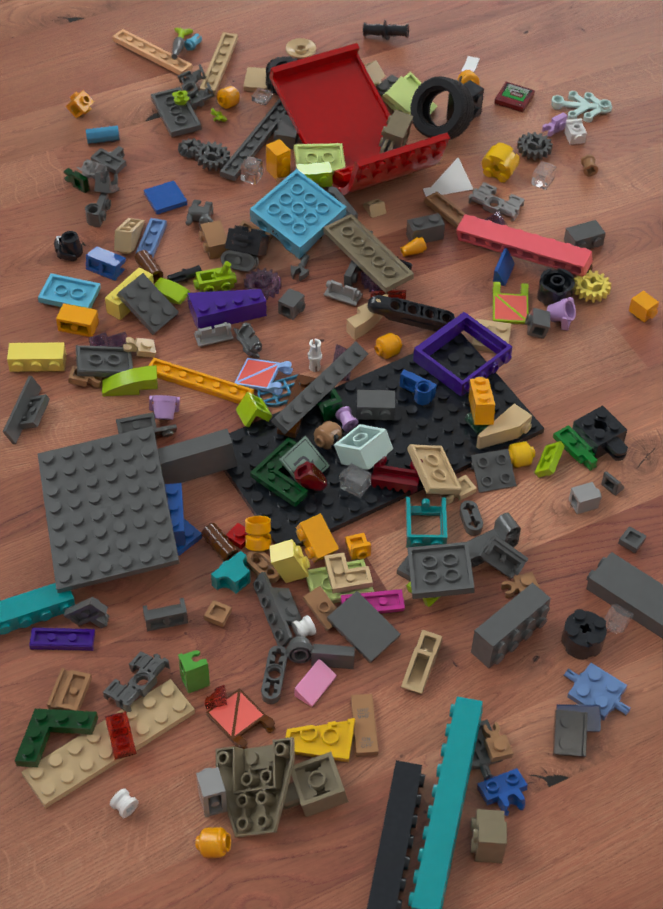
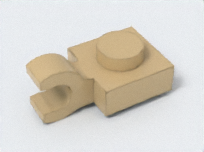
(141, 346)

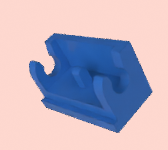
(105, 263)

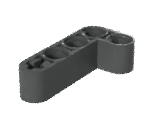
(504, 527)

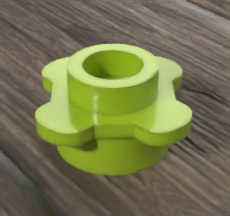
(180, 97)

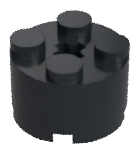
(555, 286)
(584, 634)

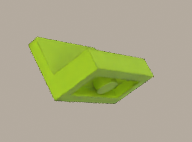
(251, 407)

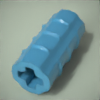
(102, 134)

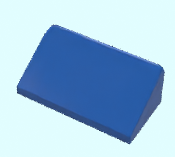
(503, 268)

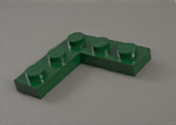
(269, 475)
(47, 721)

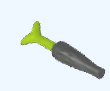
(179, 42)

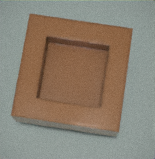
(217, 613)

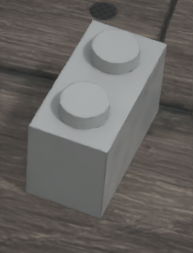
(211, 791)

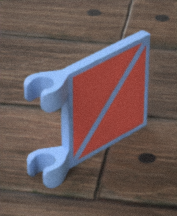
(261, 374)

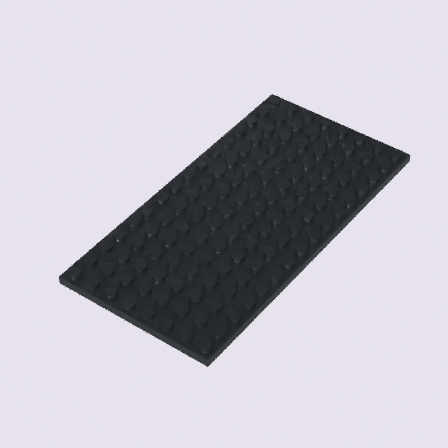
(434, 424)

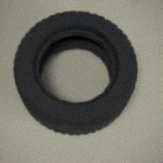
(422, 101)

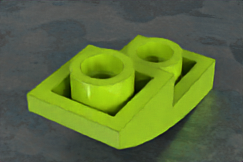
(172, 291)

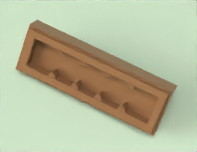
(445, 208)

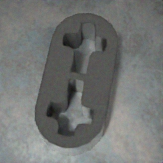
(475, 517)

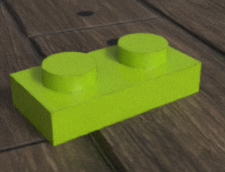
(549, 459)

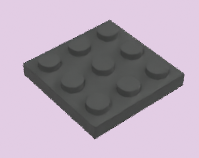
(440, 570)

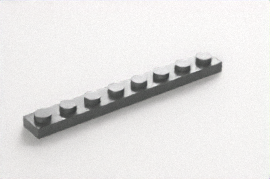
(254, 141)
(319, 387)

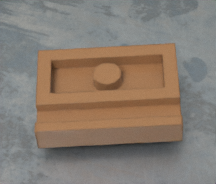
(69, 690)

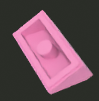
(314, 683)

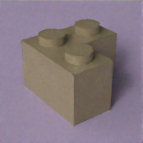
(489, 836)

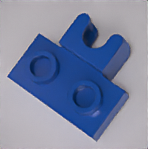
(505, 790)

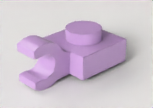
(557, 124)

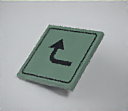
(299, 454)

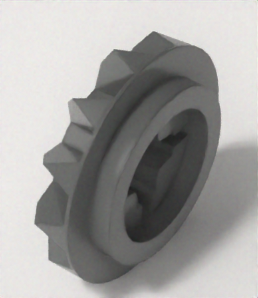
(185, 144)

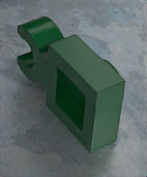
(79, 181)

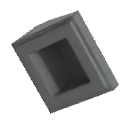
(611, 483)

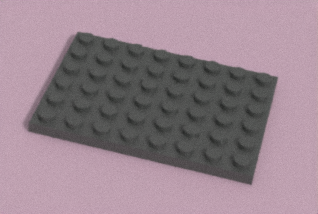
(107, 509)

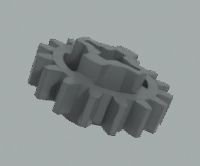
(534, 146)
(212, 155)

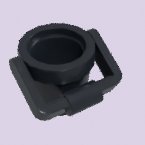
(68, 246)

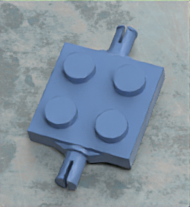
(597, 688)

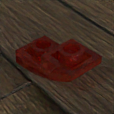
(120, 735)

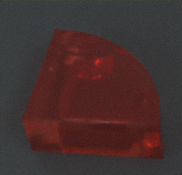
(217, 698)

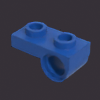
(424, 389)

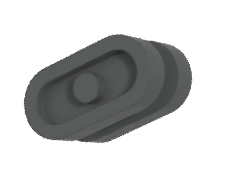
(240, 260)

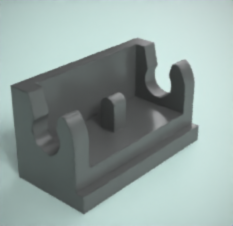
(104, 184)
(503, 557)
(165, 616)

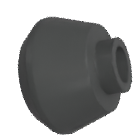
(299, 649)

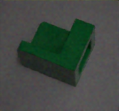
(329, 407)

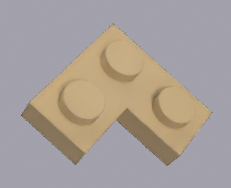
(346, 579)

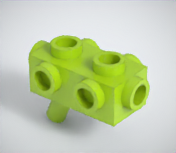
(215, 279)

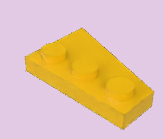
(325, 738)

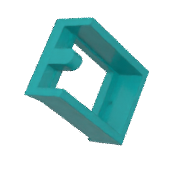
(426, 510)

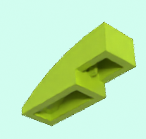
(130, 381)

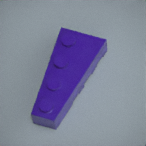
(226, 306)

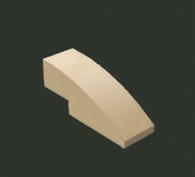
(362, 321)
(422, 662)

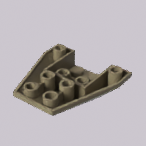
(256, 785)

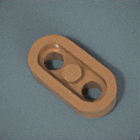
(264, 565)

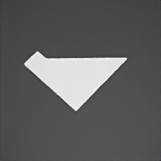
(451, 181)

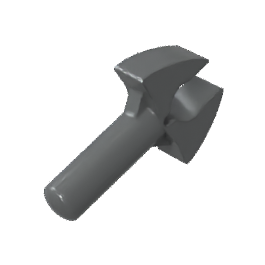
(301, 268)

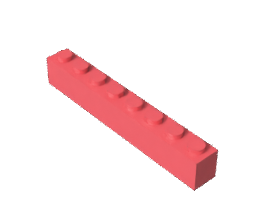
(524, 245)

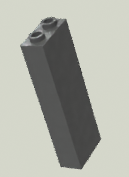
(197, 457)
(631, 588)

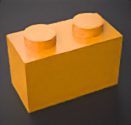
(278, 159)
(77, 320)
(316, 538)

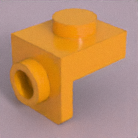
(358, 546)

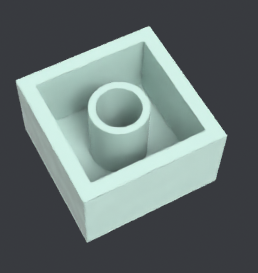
(363, 446)

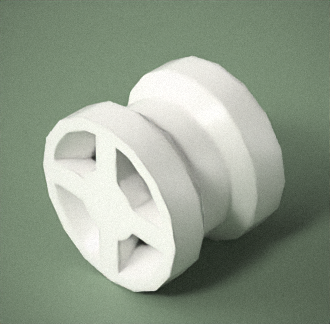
(304, 627)
(124, 803)

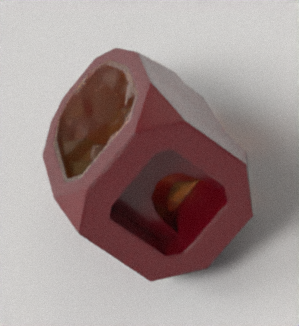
(310, 477)

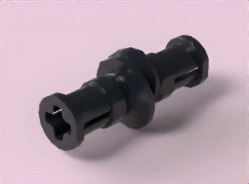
(386, 30)

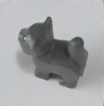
(199, 214)

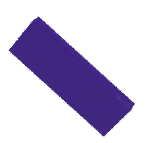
(62, 639)

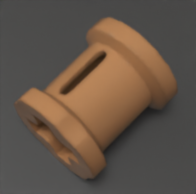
(590, 167)

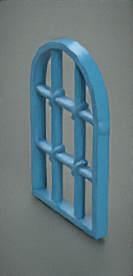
(274, 397)

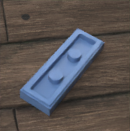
(152, 236)

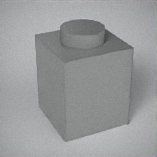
(585, 497)

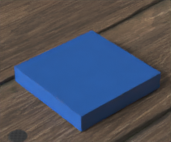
(165, 197)

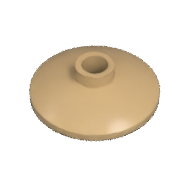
(300, 48)

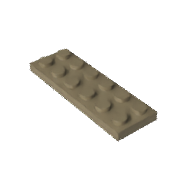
(368, 253)

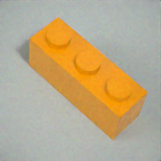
(481, 401)

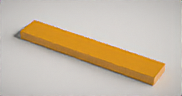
(200, 381)

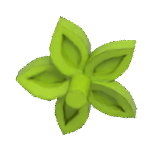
(218, 115)

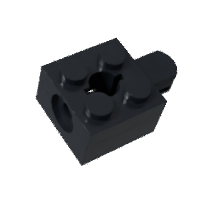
(247, 241)
(602, 433)

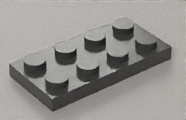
(177, 118)

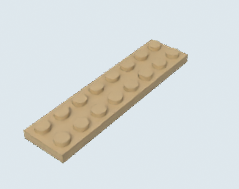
(93, 754)

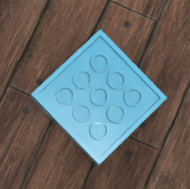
(297, 212)

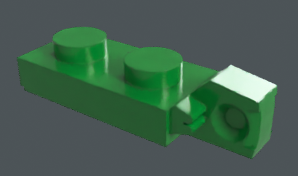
(576, 447)

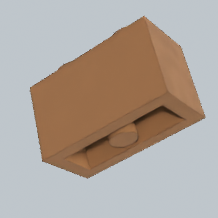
(213, 239)

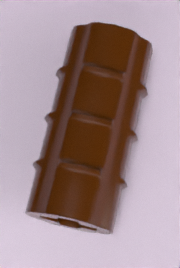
(148, 264)
(219, 542)

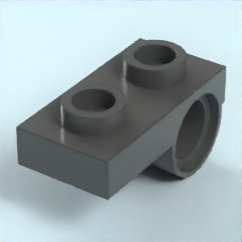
(97, 211)

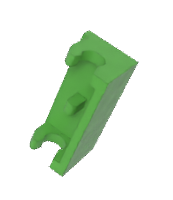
(193, 674)

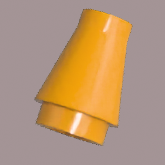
(415, 246)

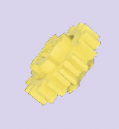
(592, 286)

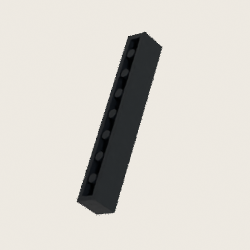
(396, 836)

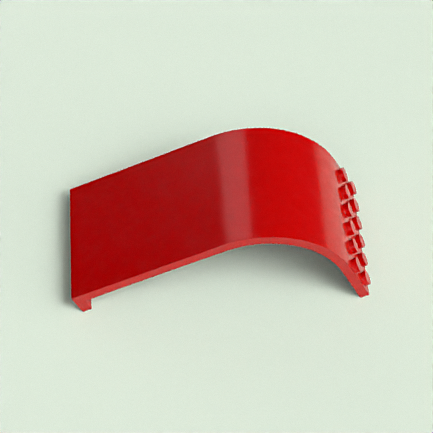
(337, 102)

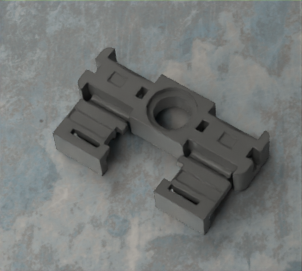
(189, 83)
(148, 670)

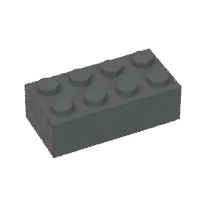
(510, 625)

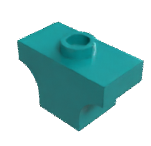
(232, 574)

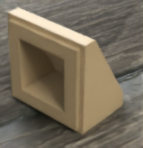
(375, 207)

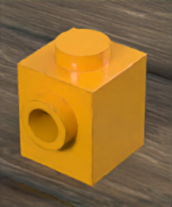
(644, 306)

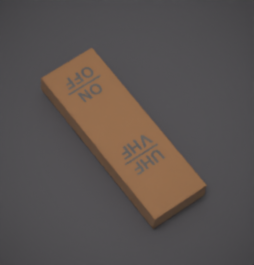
(365, 726)

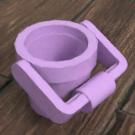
(563, 311)
(164, 406)

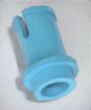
(190, 44)

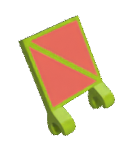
(510, 307)

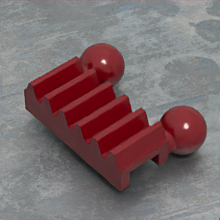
(395, 477)

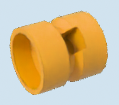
(258, 533)

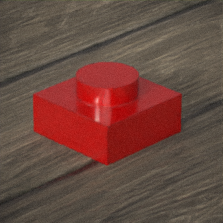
(237, 535)

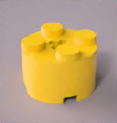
(500, 162)

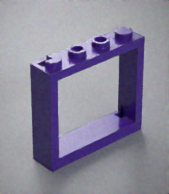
(447, 333)

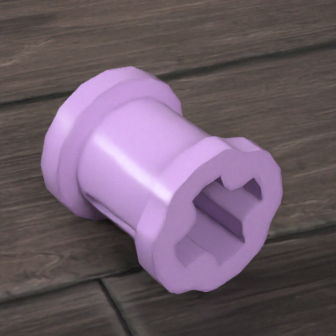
(346, 418)

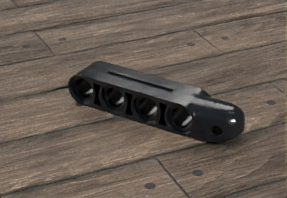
(410, 312)

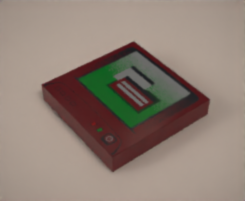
(514, 96)

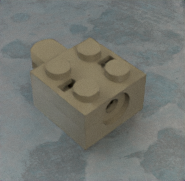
(396, 131)
(315, 785)

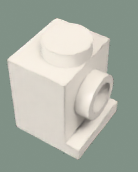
(575, 131)

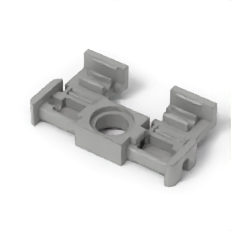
(484, 197)

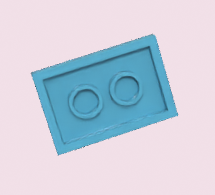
(69, 291)

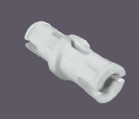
(315, 355)

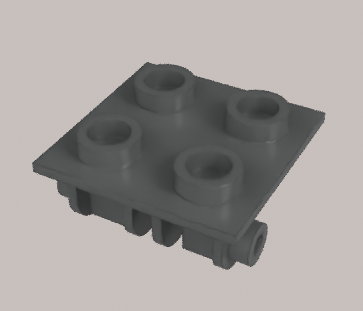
(493, 470)

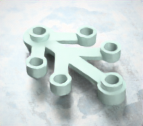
(600, 106)

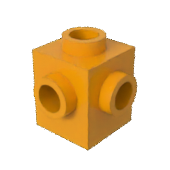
(79, 103)

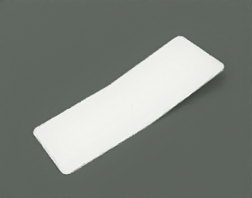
(471, 63)

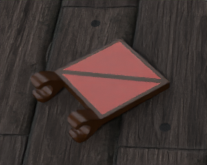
(239, 717)

